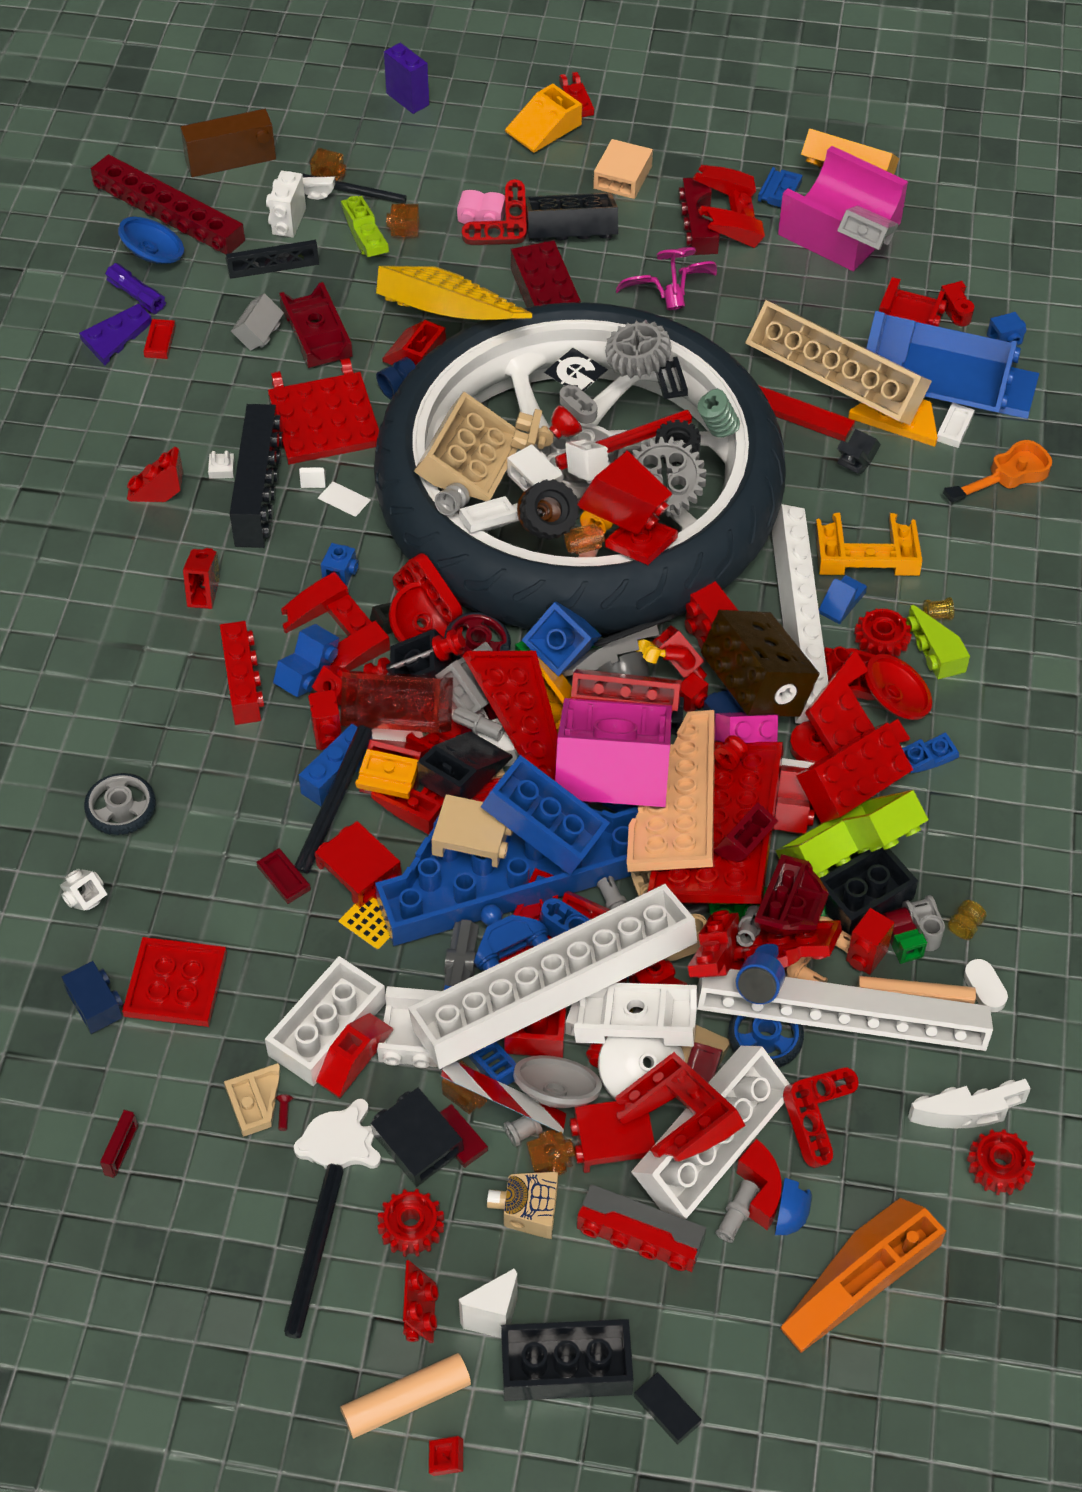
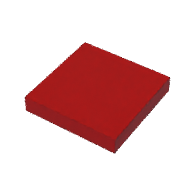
(645, 545)

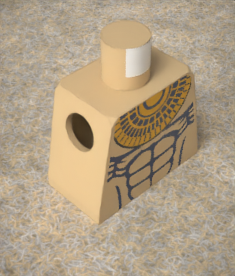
(528, 1202)

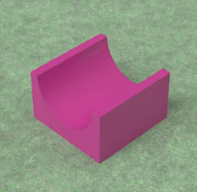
(841, 185)
(614, 751)

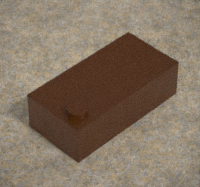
(228, 142)

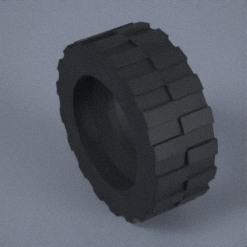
(535, 523)

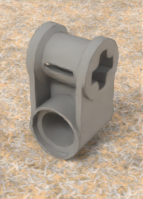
(927, 919)

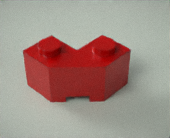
(792, 803)

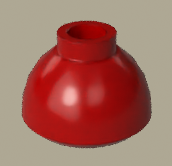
(564, 423)

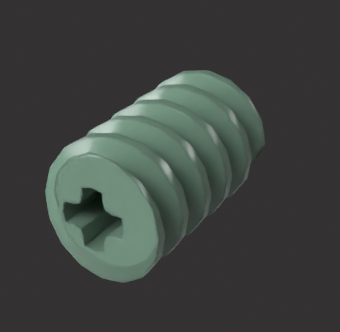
(718, 413)

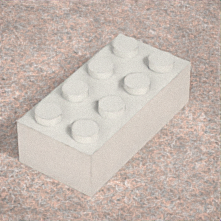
(321, 1015)

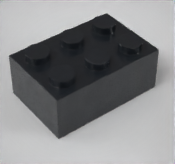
(867, 882)

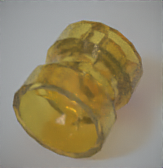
(968, 918)

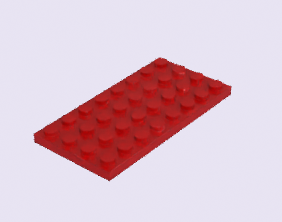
(734, 796)

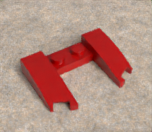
(739, 221)
(330, 594)
(421, 807)
(671, 1078)

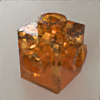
(404, 220)
(542, 1148)

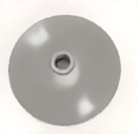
(557, 1081)

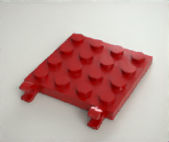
(324, 415)

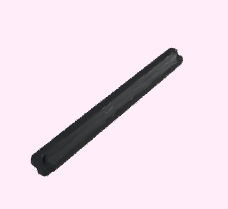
(333, 799)
(313, 1251)

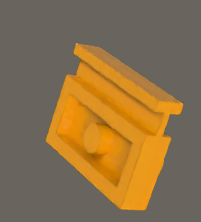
(387, 774)

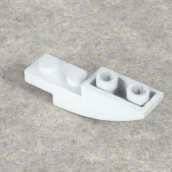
(959, 1109)

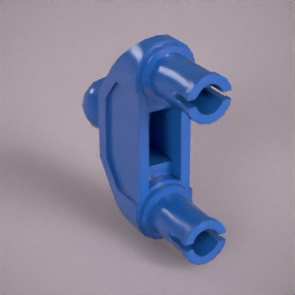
(506, 936)

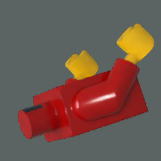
(674, 649)

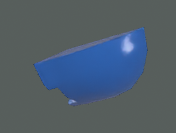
(793, 1208)

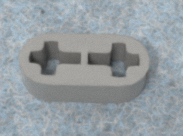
(581, 402)

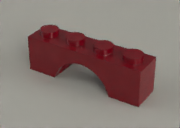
(698, 234)

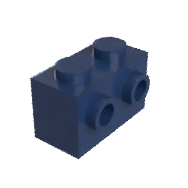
(92, 996)

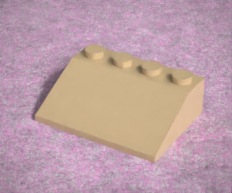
(469, 449)

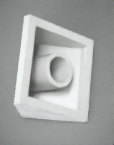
(490, 1305)

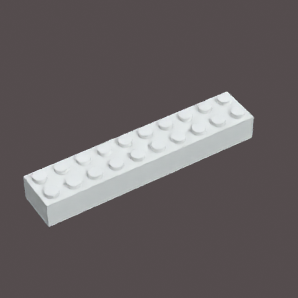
(552, 975)

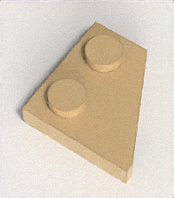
(254, 1098)

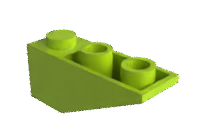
(941, 646)

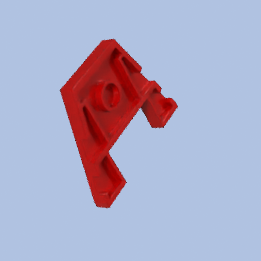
(838, 713)

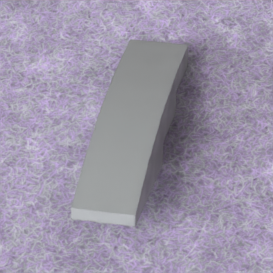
(602, 654)

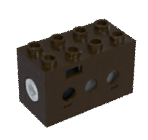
(759, 663)

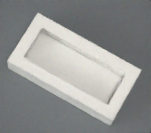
(955, 425)
(487, 514)

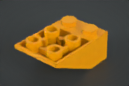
(546, 118)

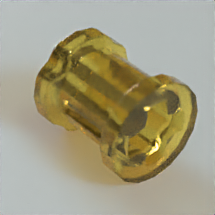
(939, 609)

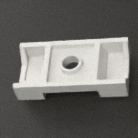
(666, 1013)

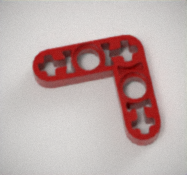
(511, 223)
(422, 570)
(810, 1099)

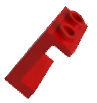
(912, 305)
(358, 861)
(605, 1138)

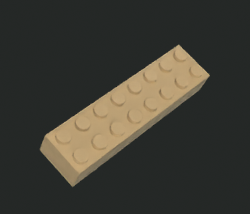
(838, 362)

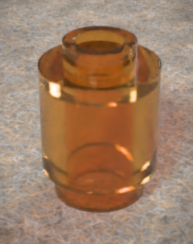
(584, 539)

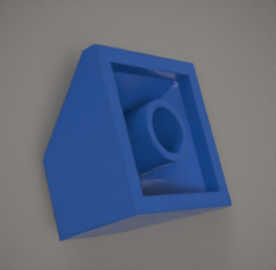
(561, 638)

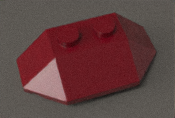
(792, 899)

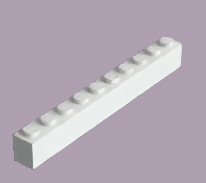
(798, 592)
(856, 1011)

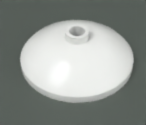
(622, 1060)

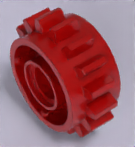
(883, 632)
(997, 1176)
(410, 1238)

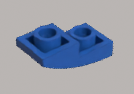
(931, 753)

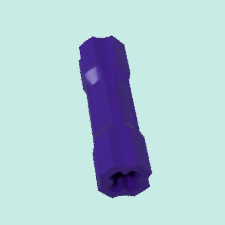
(124, 280)

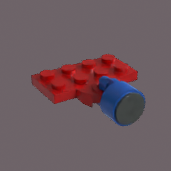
(770, 953)

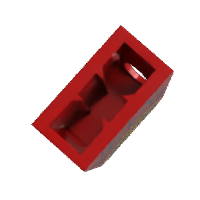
(199, 567)

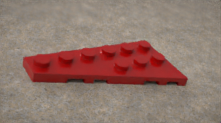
(520, 701)

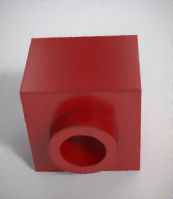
(694, 692)

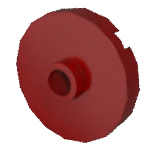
(807, 744)

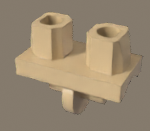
(540, 436)

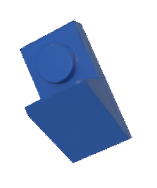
(841, 598)

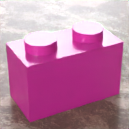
(748, 728)

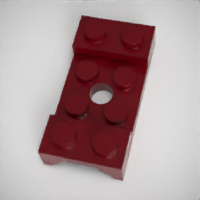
(319, 341)

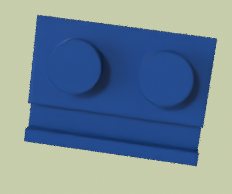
(776, 184)

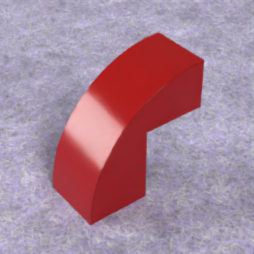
(761, 1168)

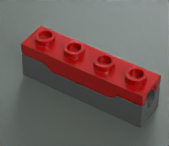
(641, 1228)

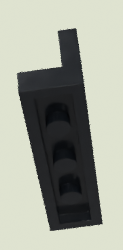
(272, 259)

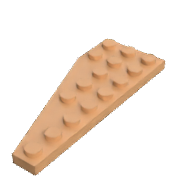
(684, 829)

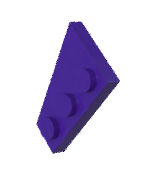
(114, 332)

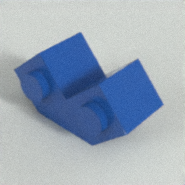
(313, 651)

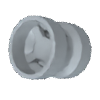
(452, 499)

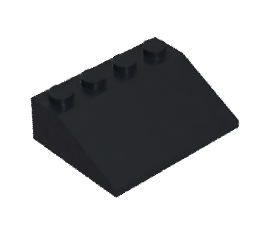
(571, 216)

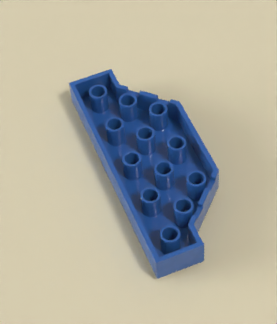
(458, 885)

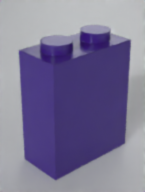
(406, 78)

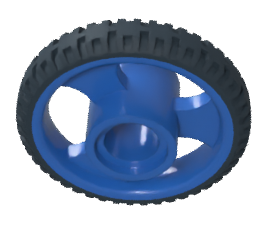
(788, 1047)

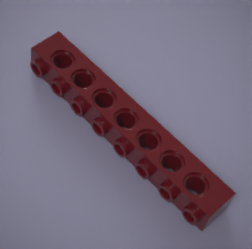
(168, 204)

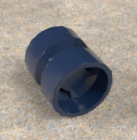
(391, 377)

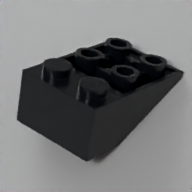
(461, 765)

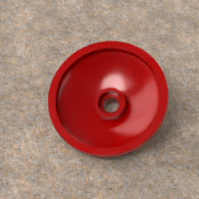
(414, 605)
(898, 687)

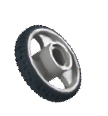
(120, 813)

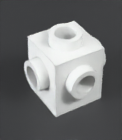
(91, 889)

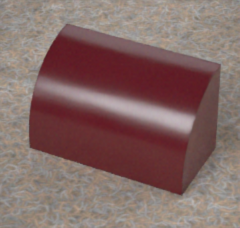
(746, 834)

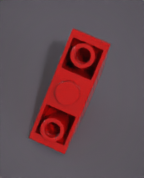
(158, 480)
(352, 1053)

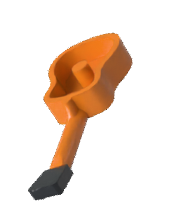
(1020, 464)

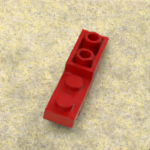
(716, 945)

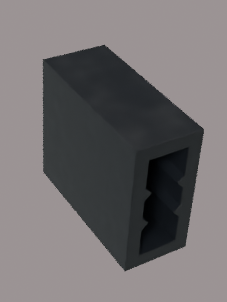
(416, 1136)

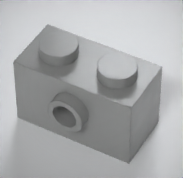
(258, 322)

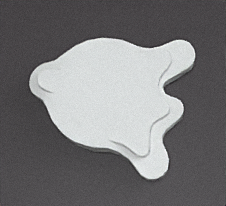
(339, 1139)

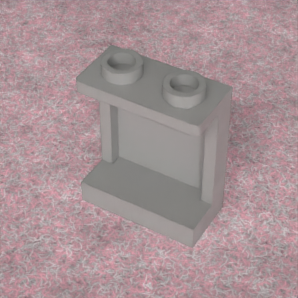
(867, 227)
(466, 689)

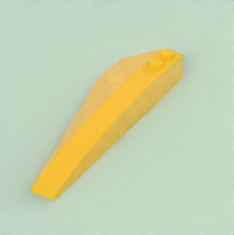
(444, 293)

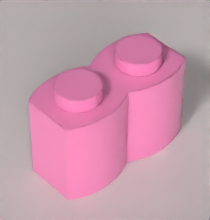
(480, 206)

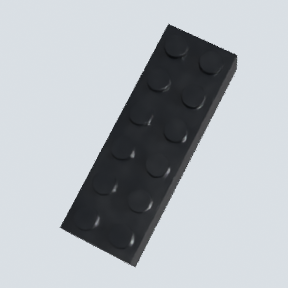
(256, 476)

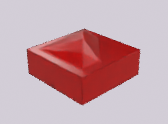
(446, 1456)

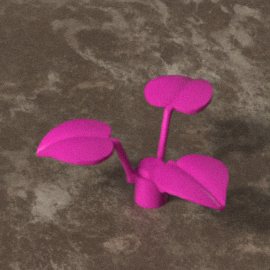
(674, 292)

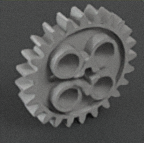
(688, 474)

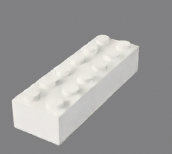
(756, 1090)

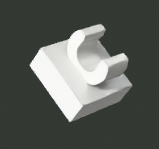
(221, 465)

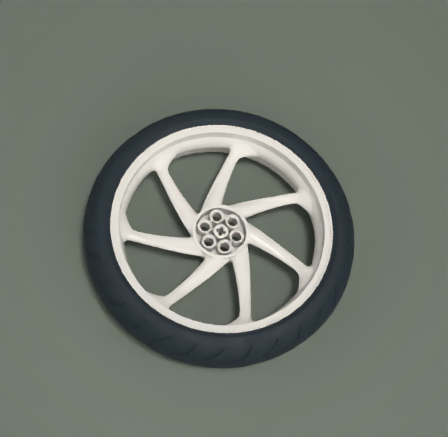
(604, 590)

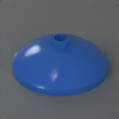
(150, 240)

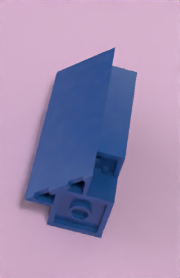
(959, 364)

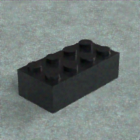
(567, 1360)

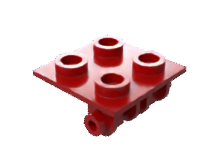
(419, 1304)

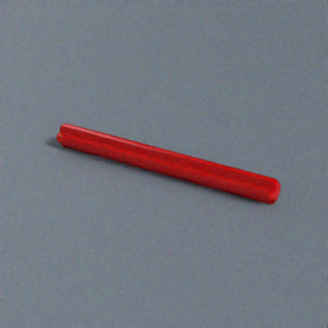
(631, 436)

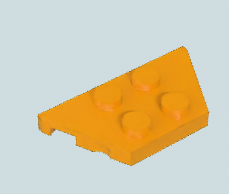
(921, 428)

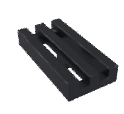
(680, 377)

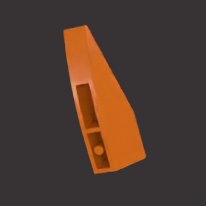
(864, 1268)

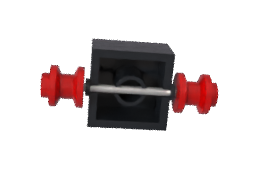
(421, 655)

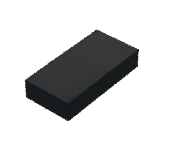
(667, 1408)

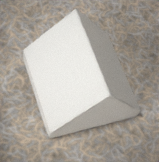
(313, 477)

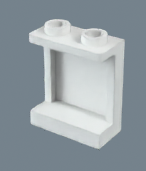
(403, 1044)

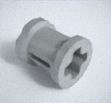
(521, 1129)

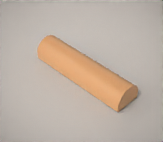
(925, 989)
(405, 1395)

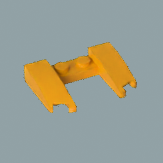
(901, 554)

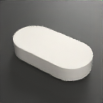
(987, 984)

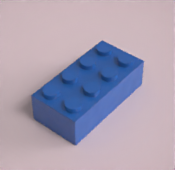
(545, 814)

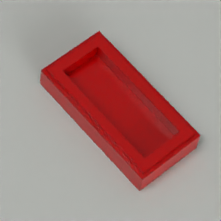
(159, 338)

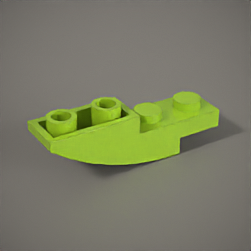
(363, 226)

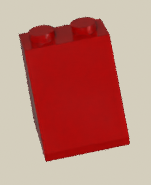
(626, 495)

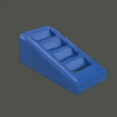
(506, 1075)

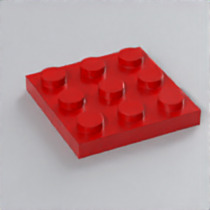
(175, 982)

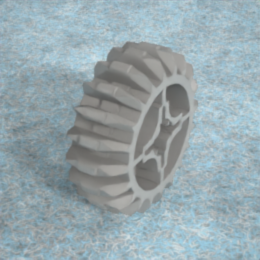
(638, 349)

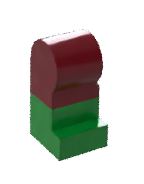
(905, 936)

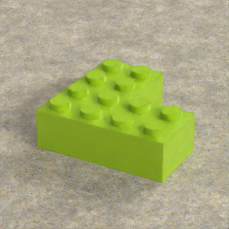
(868, 826)

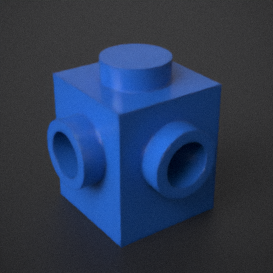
(340, 560)

